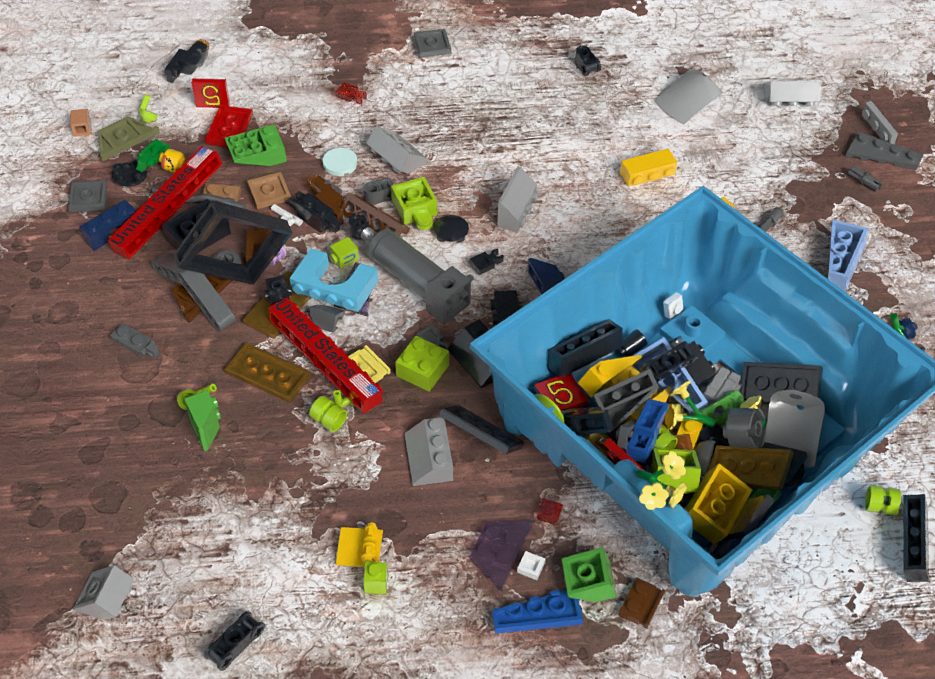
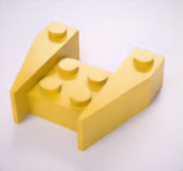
(612, 372)

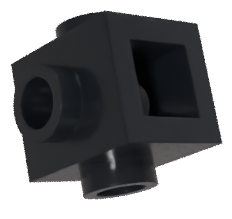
(275, 294)

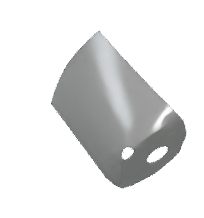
(688, 95)
(795, 427)

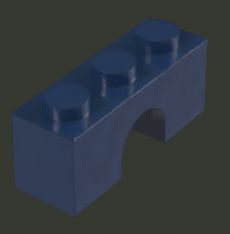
(96, 230)

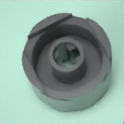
(745, 428)

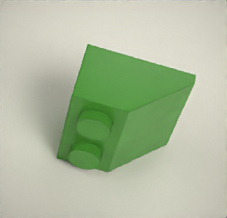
(203, 417)
(589, 576)

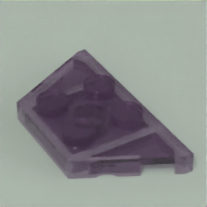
(499, 549)

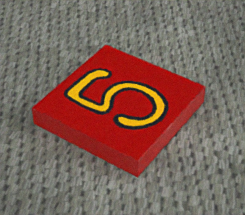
(210, 92)
(563, 392)

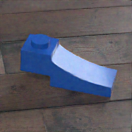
(646, 431)

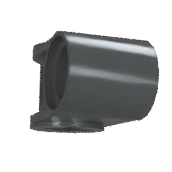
(378, 191)

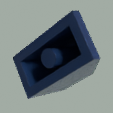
(544, 274)

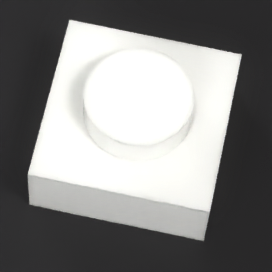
(673, 305)
(531, 565)

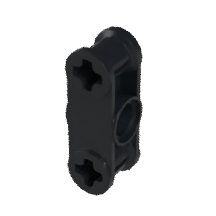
(678, 356)
(223, 651)

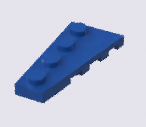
(538, 613)

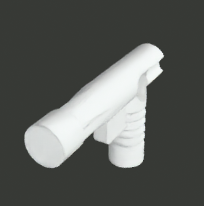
(287, 215)

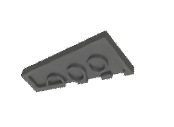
(884, 152)

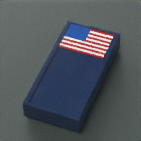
(722, 548)

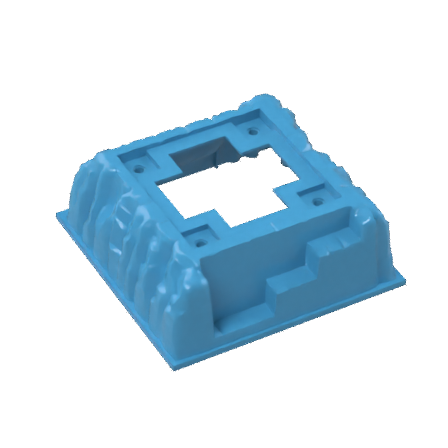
(742, 304)

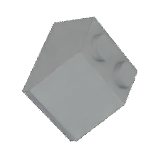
(104, 593)

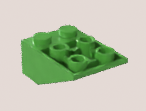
(257, 147)

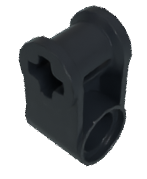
(586, 60)

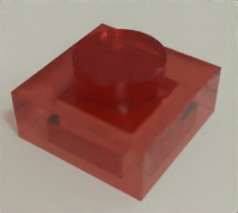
(550, 511)

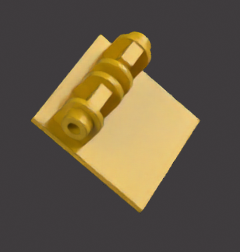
(359, 545)

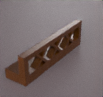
(373, 211)

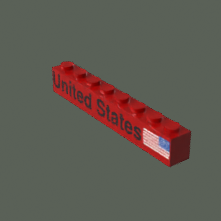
(164, 202)
(325, 355)

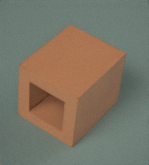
(80, 122)

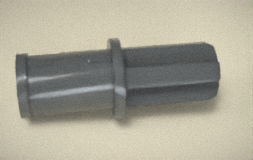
(865, 178)
(771, 219)

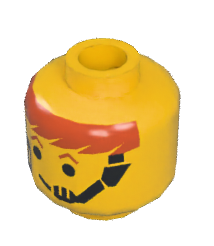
(171, 160)

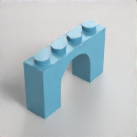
(348, 294)

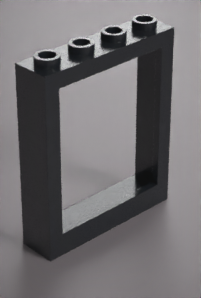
(188, 259)

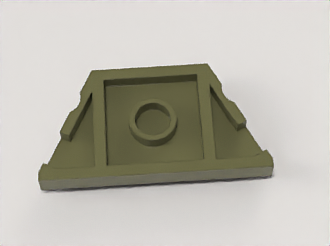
(123, 136)

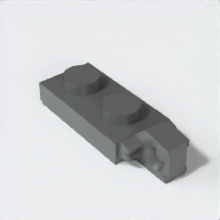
(135, 341)

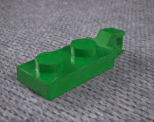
(150, 155)

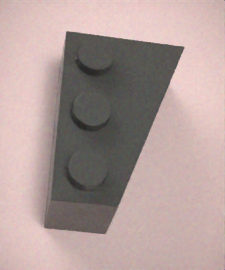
(626, 397)

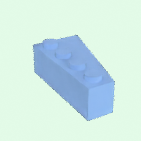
(845, 251)
(674, 380)

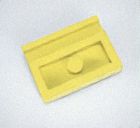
(371, 363)

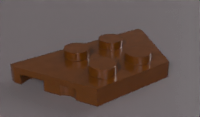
(186, 302)

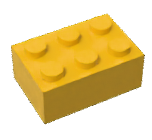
(717, 503)

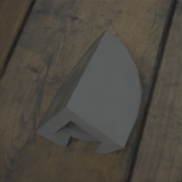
(326, 317)
(704, 453)

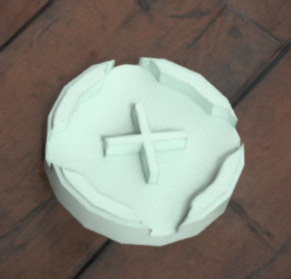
(340, 161)

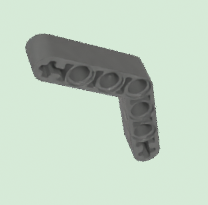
(198, 288)

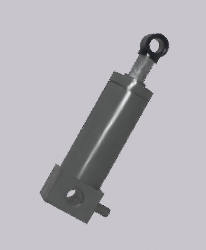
(443, 290)

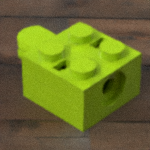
(415, 202)

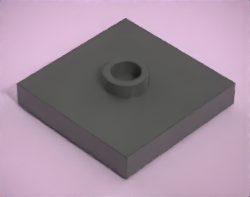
(432, 43)
(88, 196)

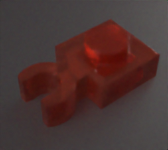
(349, 92)

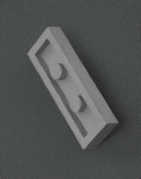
(879, 123)

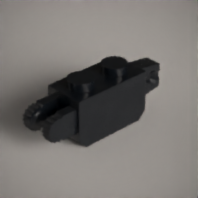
(314, 212)

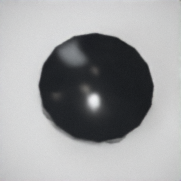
(127, 175)
(451, 228)

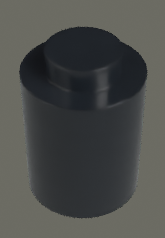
(632, 343)

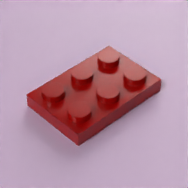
(228, 122)

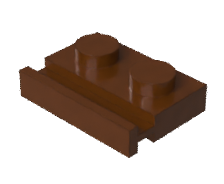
(641, 603)

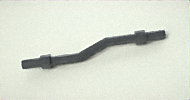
(199, 198)

